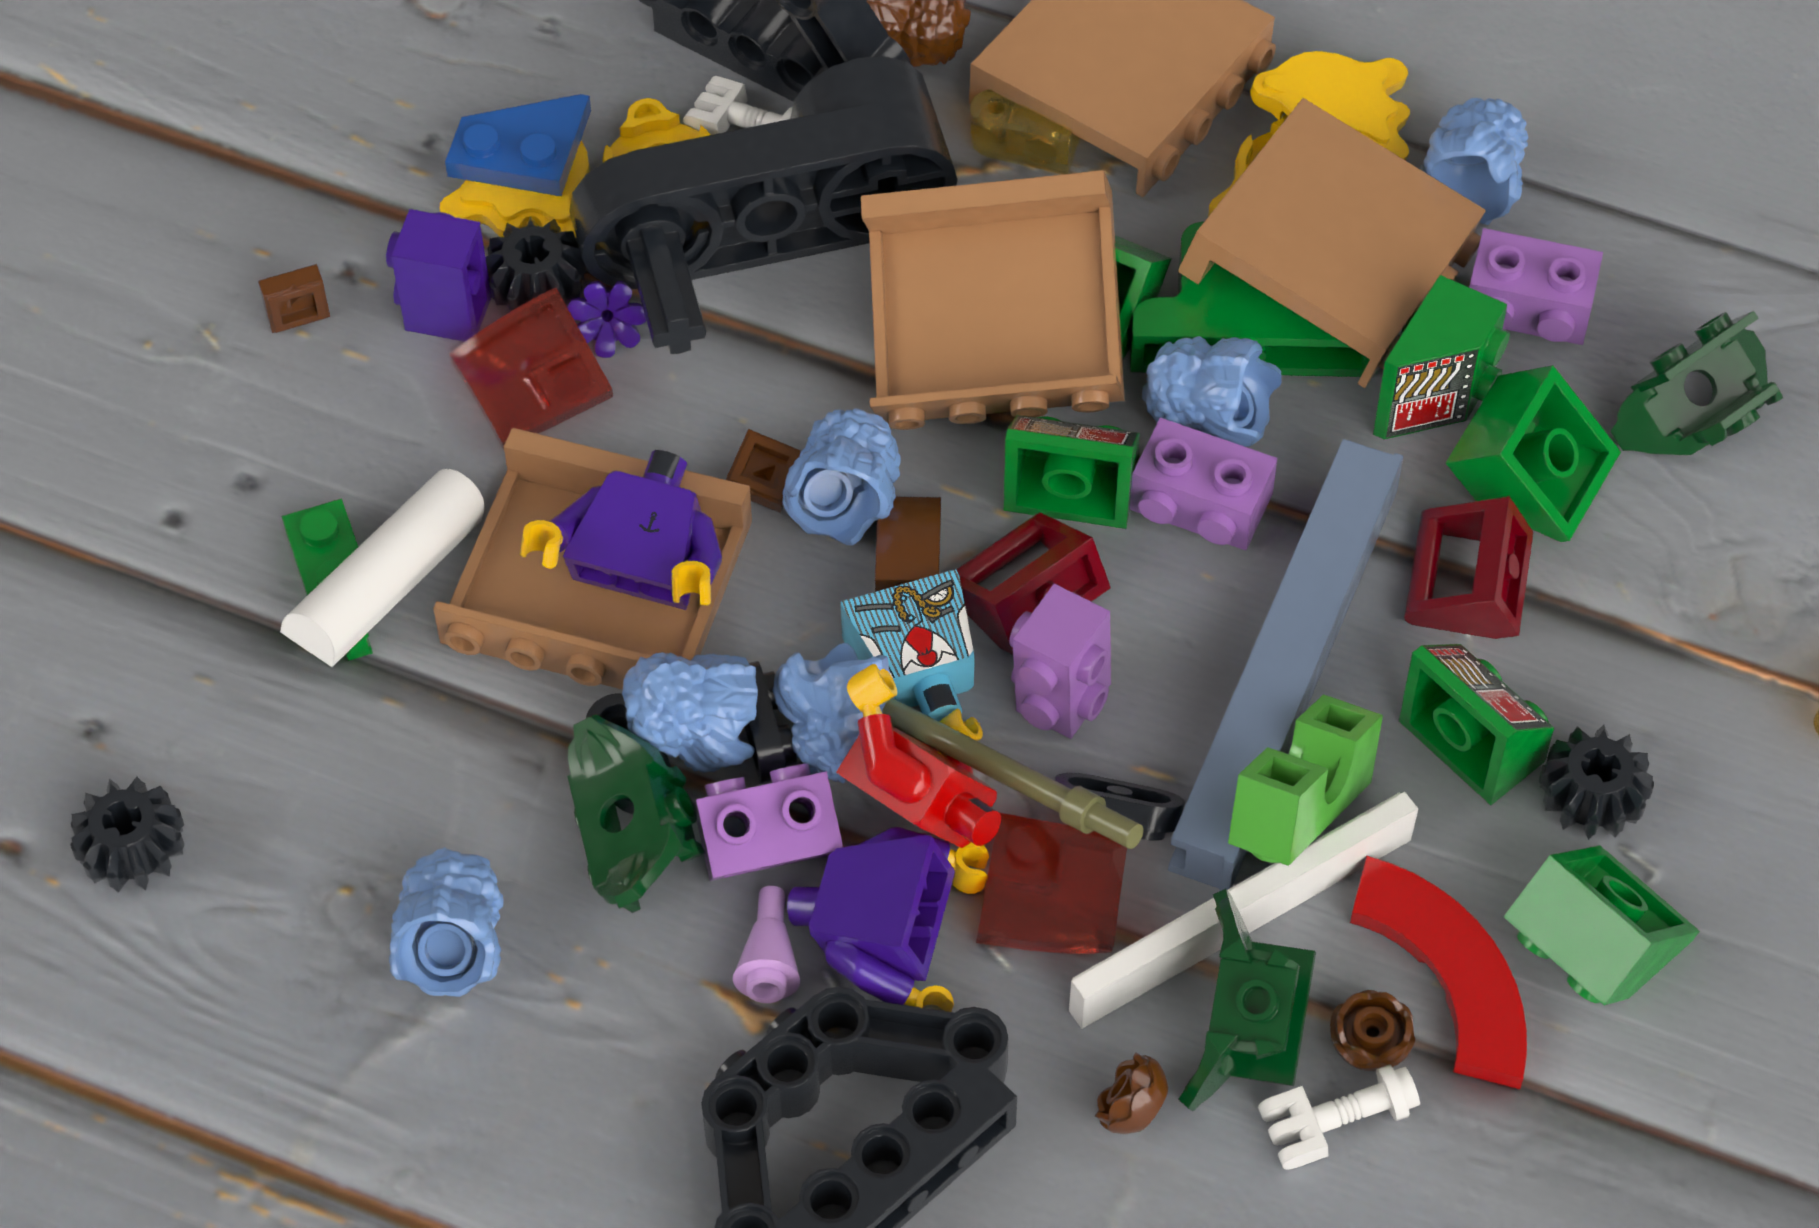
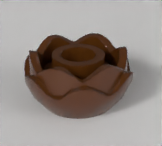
(1372, 1012)
(1134, 1097)

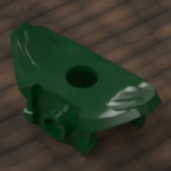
(1663, 419)
(616, 765)
(1254, 1011)

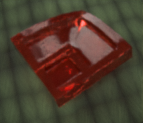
(531, 368)
(1051, 888)

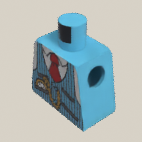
(923, 635)

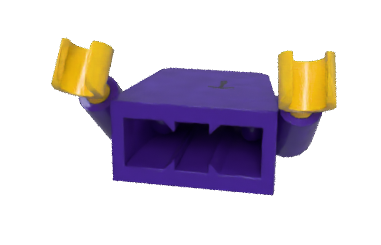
(635, 536)
(885, 910)

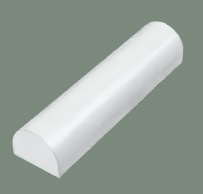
(385, 567)

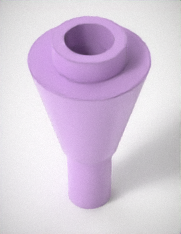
(767, 962)

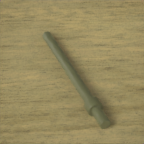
(1075, 806)

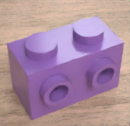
(1541, 281)
(1202, 484)
(1061, 661)
(770, 832)

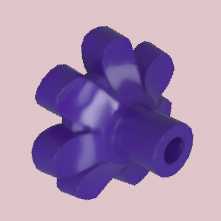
(608, 317)

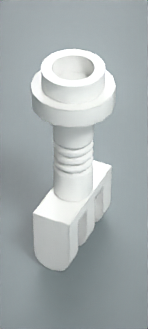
(726, 105)
(1392, 1093)

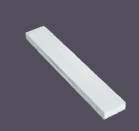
(1258, 901)

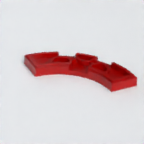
(1462, 956)

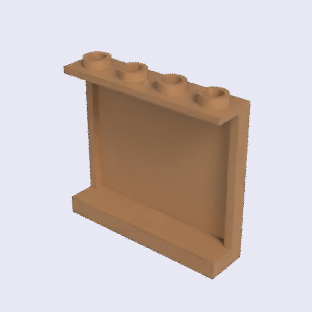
(1129, 71)
(1338, 232)
(994, 299)
(543, 616)

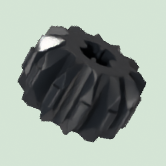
(534, 262)
(1596, 781)
(127, 834)

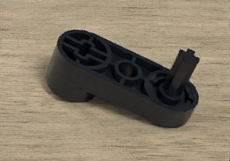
(758, 190)

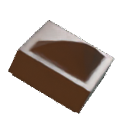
(294, 298)
(763, 467)

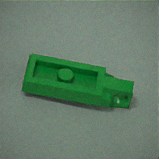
(320, 543)

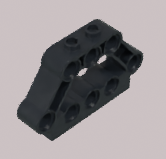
(776, 40)
(884, 1042)

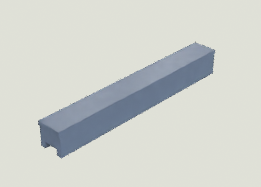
(1287, 653)

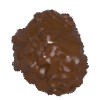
(924, 28)

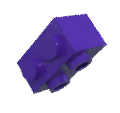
(440, 274)

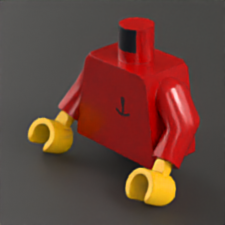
(912, 776)

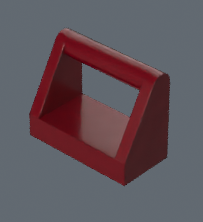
(1069, 563)
(1500, 574)

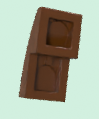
(908, 542)

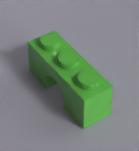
(1295, 796)

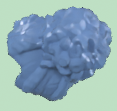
(1480, 154)
(1213, 387)
(843, 476)
(819, 706)
(693, 707)
(446, 924)

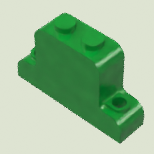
(1232, 308)

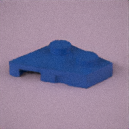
(521, 145)

